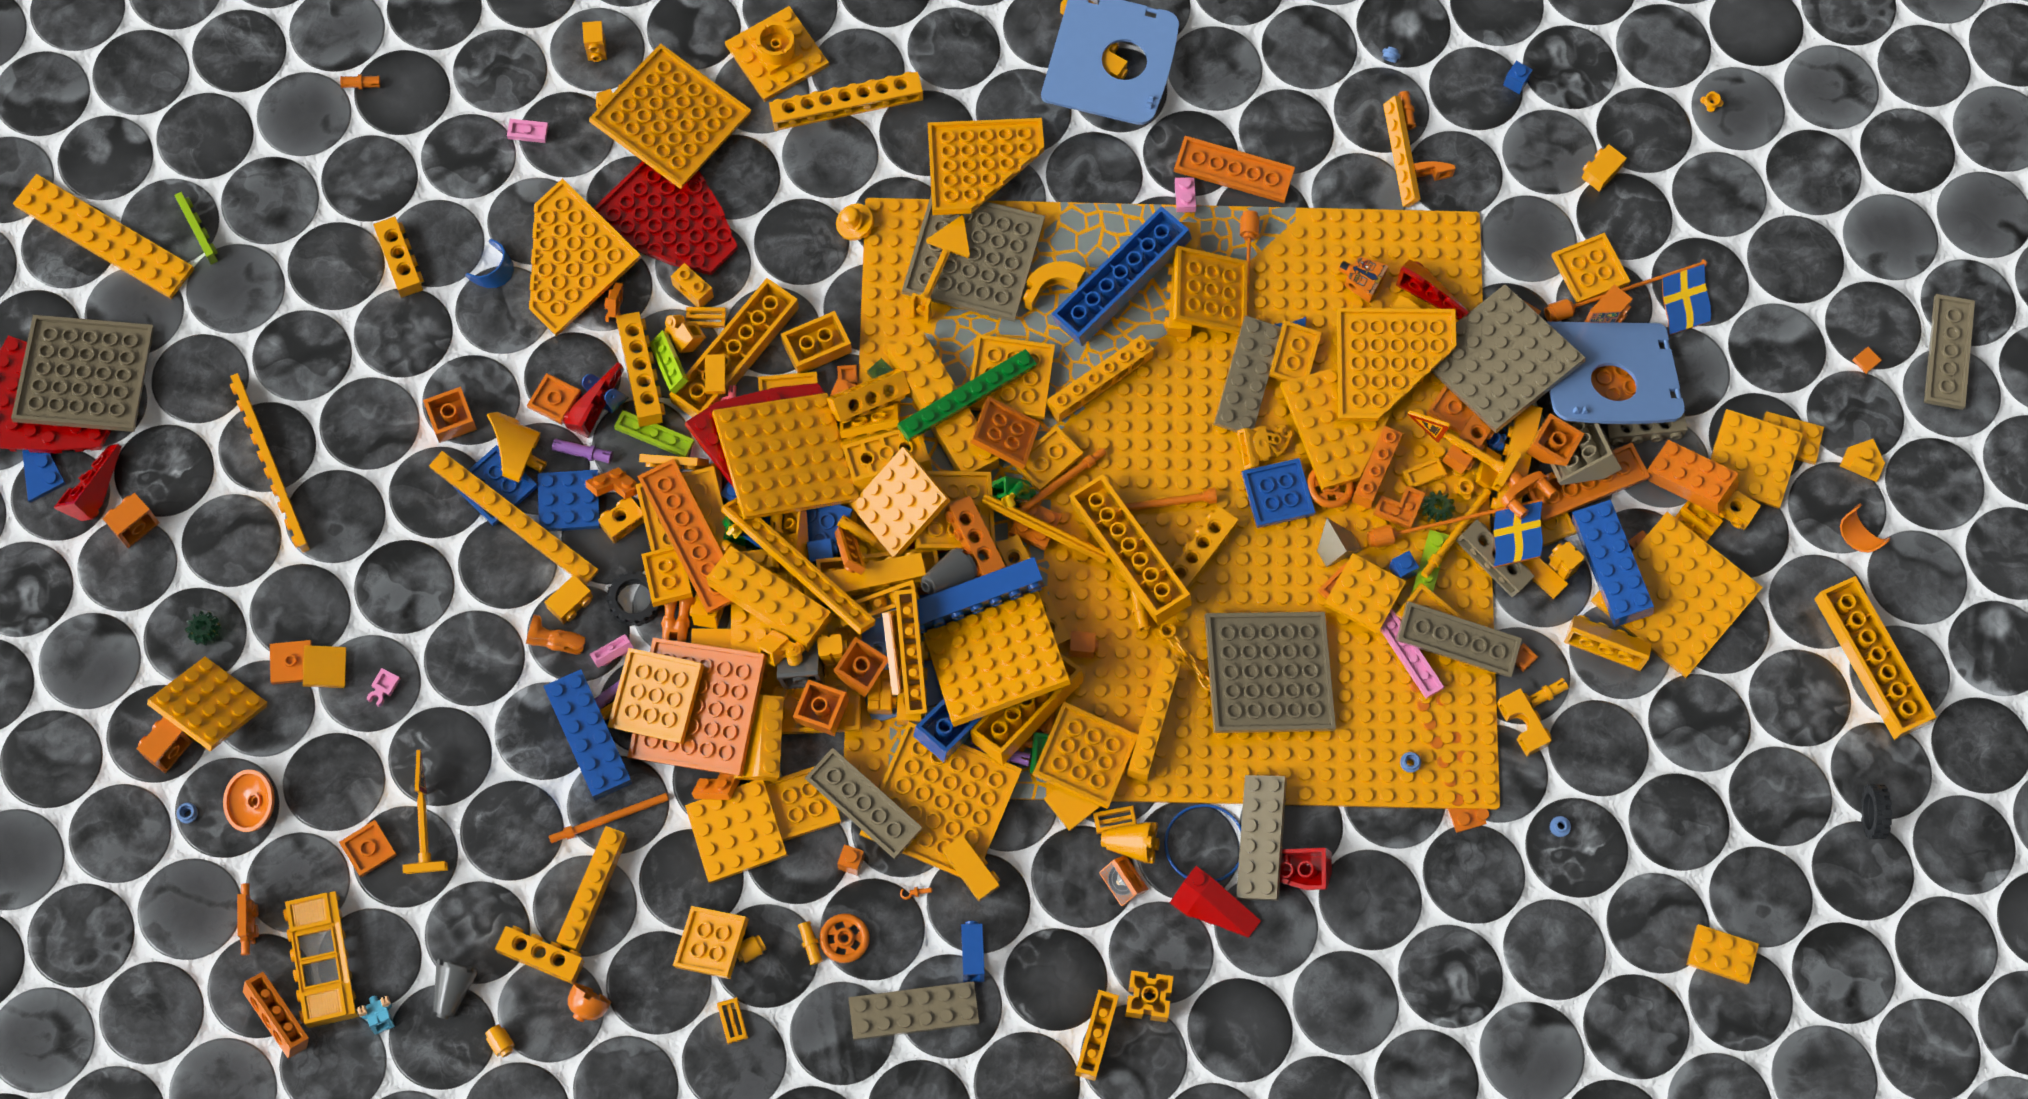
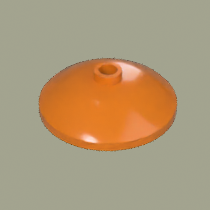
(248, 800)

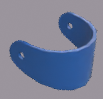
(500, 275)
(613, 397)

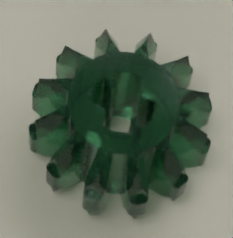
(1440, 500)
(195, 625)

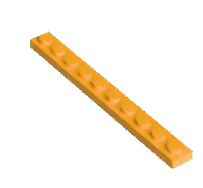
(271, 469)
(513, 518)
(801, 568)

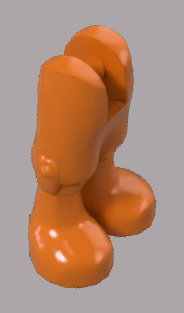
(677, 628)
(554, 639)

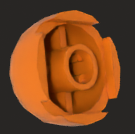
(586, 1003)

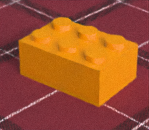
(816, 342)

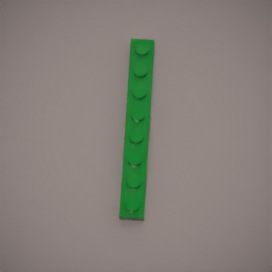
(966, 395)

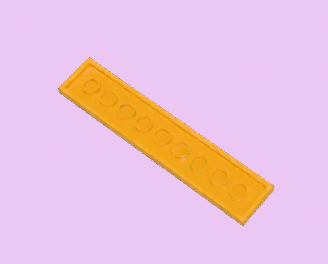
(103, 236)

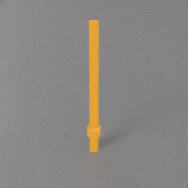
(1436, 559)

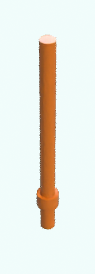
(1087, 462)
(570, 832)

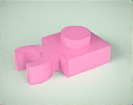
(383, 684)

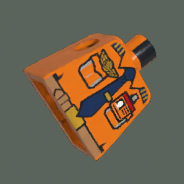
(1363, 276)

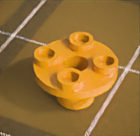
(855, 222)

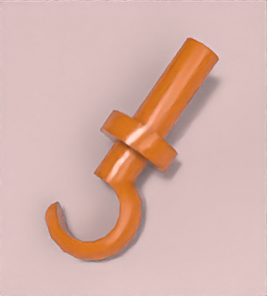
(916, 892)

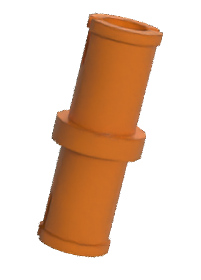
(359, 81)
(1408, 109)

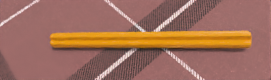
(1045, 528)

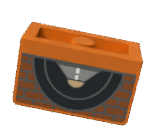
(1123, 880)

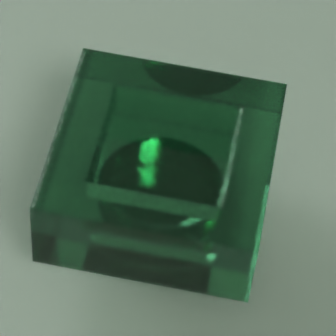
(879, 369)

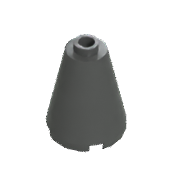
(949, 572)
(451, 986)

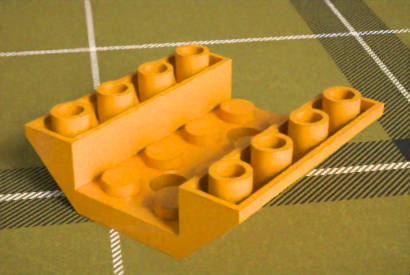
(882, 448)

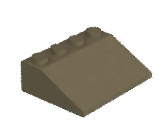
(1592, 458)

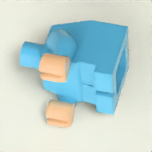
(377, 1014)

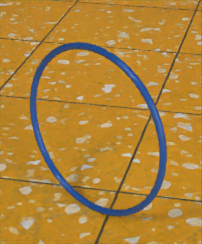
(1180, 813)

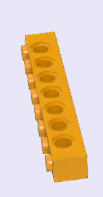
(839, 108)

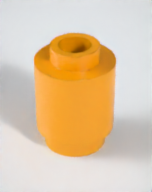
(751, 948)
(500, 1041)

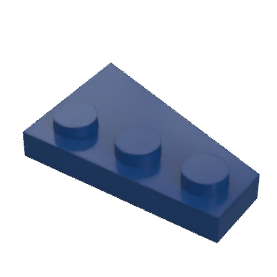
(41, 474)

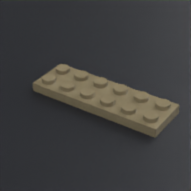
(1949, 352)
(1247, 375)
(1458, 639)
(864, 803)
(1261, 837)
(913, 1010)

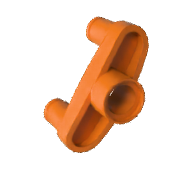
(1522, 485)

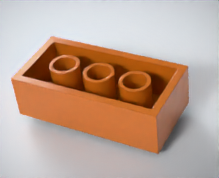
(1693, 477)

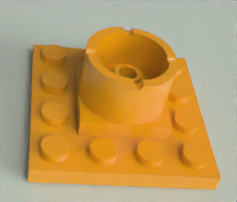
(777, 53)

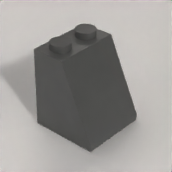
(797, 676)

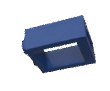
(972, 952)

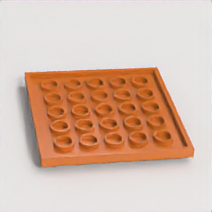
(721, 712)

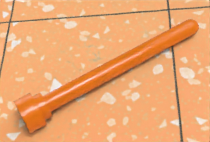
(1207, 496)

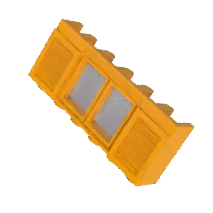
(320, 959)

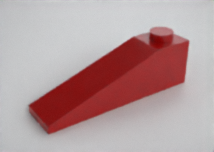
(1422, 284)
(590, 406)
(88, 496)
(1306, 868)
(1210, 902)

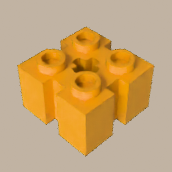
(1156, 1007)

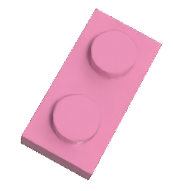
(527, 130)
(1185, 195)
(612, 650)

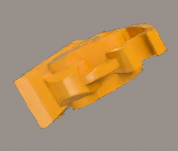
(1260, 445)

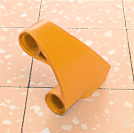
(514, 444)

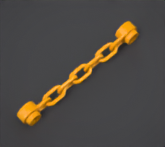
(1171, 627)

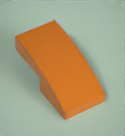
(1438, 169)

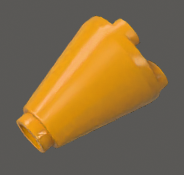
(1133, 841)

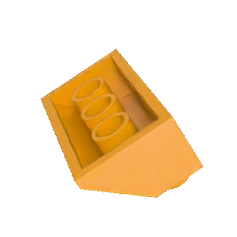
(1608, 643)
(765, 741)

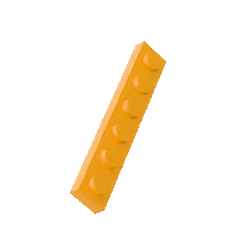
(1401, 151)

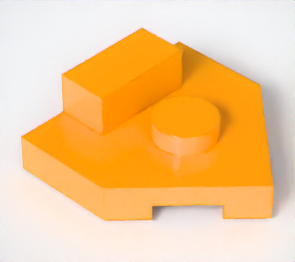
(1864, 460)

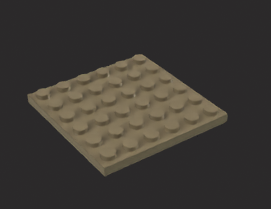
(999, 262)
(1505, 359)
(83, 373)
(1269, 672)

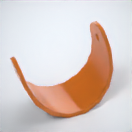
(1857, 535)

